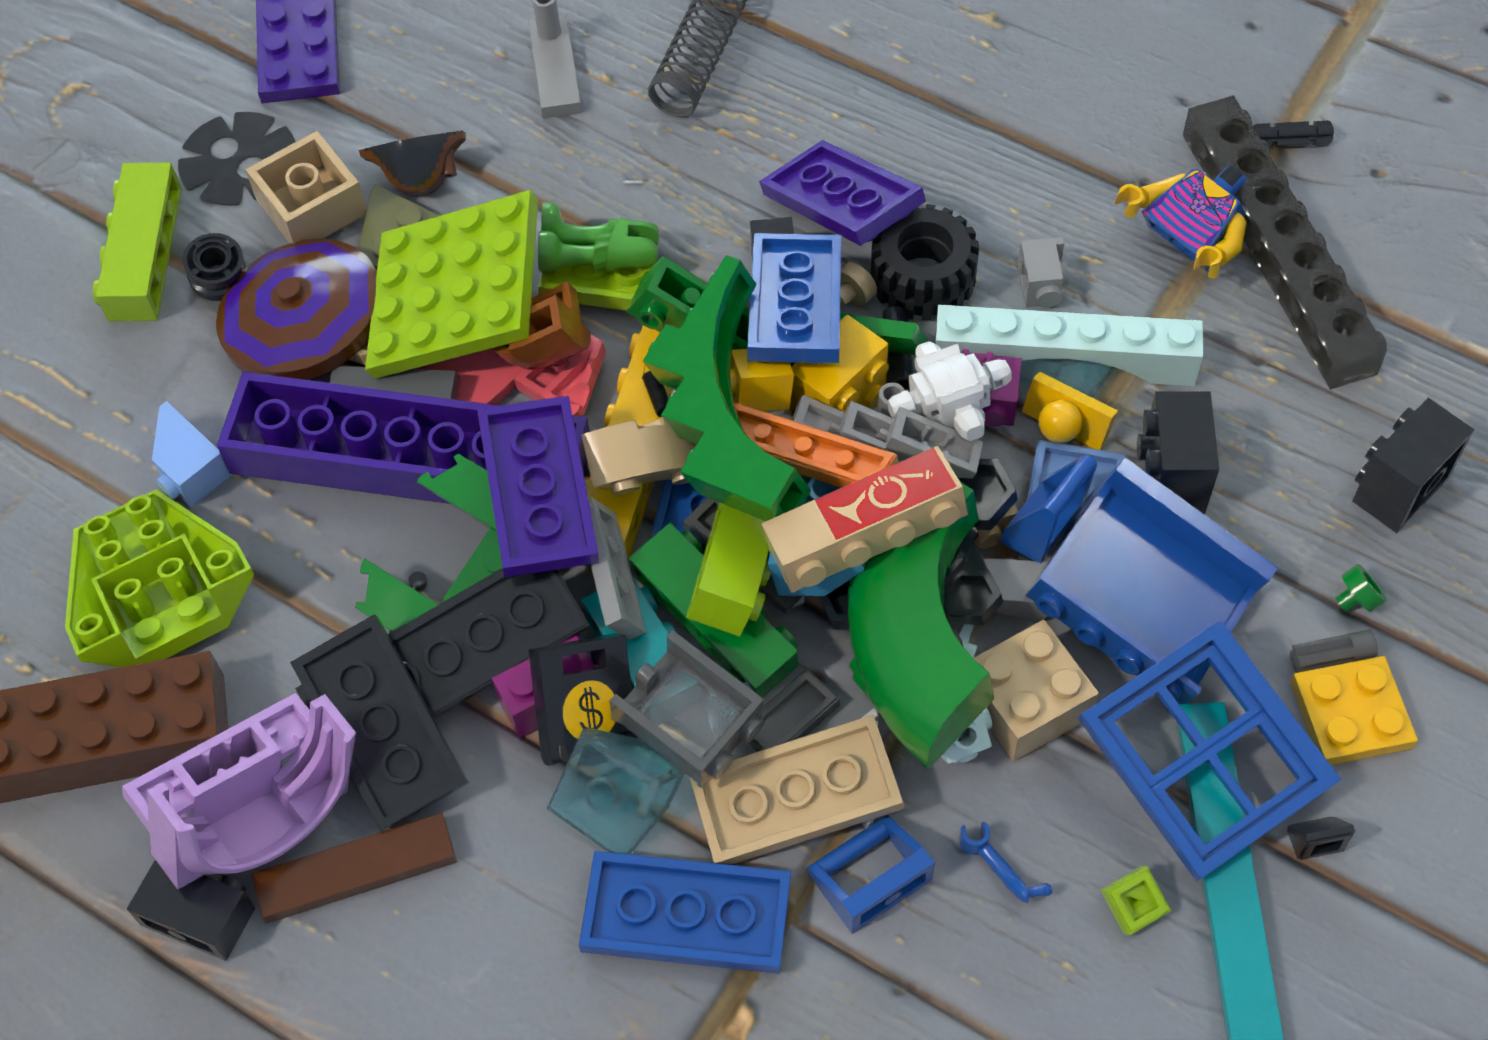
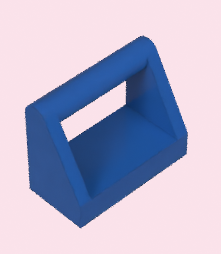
(1050, 510)
(883, 891)

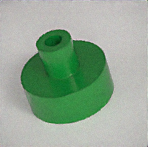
(1361, 590)

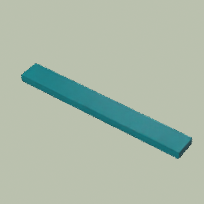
(1231, 895)

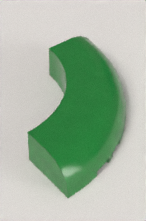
(906, 647)

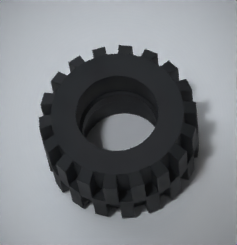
(932, 236)

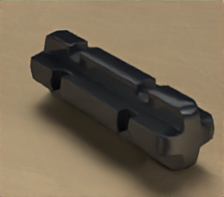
(1296, 133)

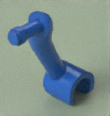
(1000, 866)

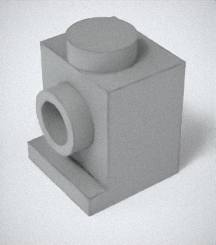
(1042, 271)

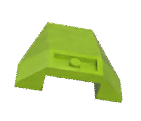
(150, 582)

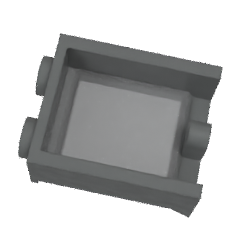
(690, 710)

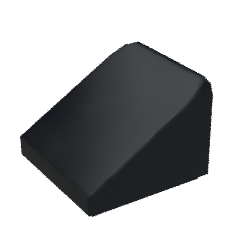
(1320, 837)

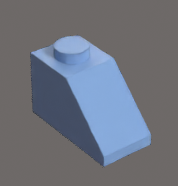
(185, 458)

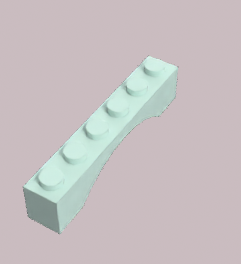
(1148, 347)

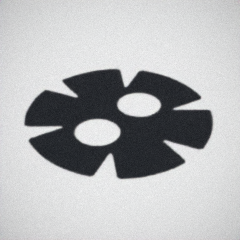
(225, 181)

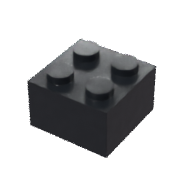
(1181, 444)
(1410, 463)

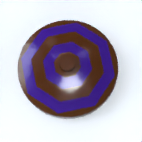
(299, 309)

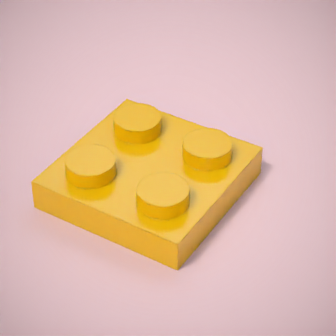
(1354, 710)

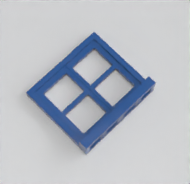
(1262, 709)

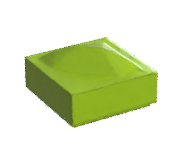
(1135, 900)

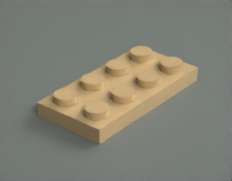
(798, 792)

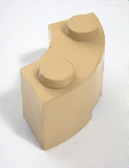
(635, 454)

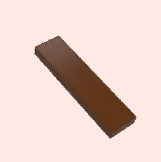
(353, 868)

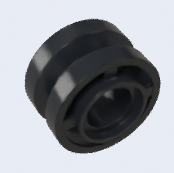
(209, 251)

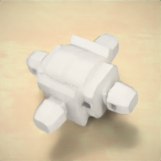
(951, 388)

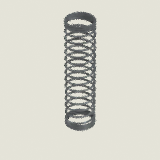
(677, 79)

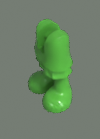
(608, 245)

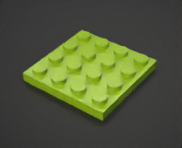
(453, 285)

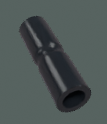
(899, 364)

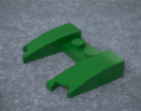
(469, 491)

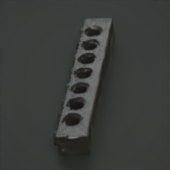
(1287, 247)

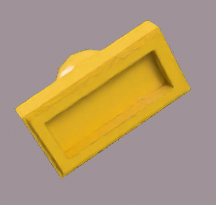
(1068, 413)

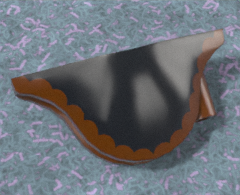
(418, 163)

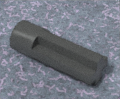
(1334, 650)

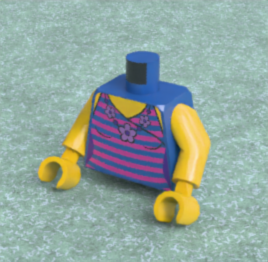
(1194, 214)

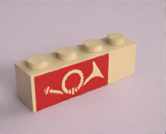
(865, 519)

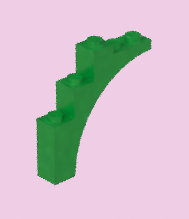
(702, 409)

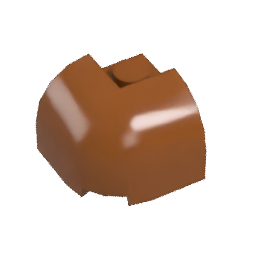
(553, 331)

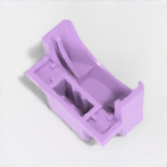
(229, 800)

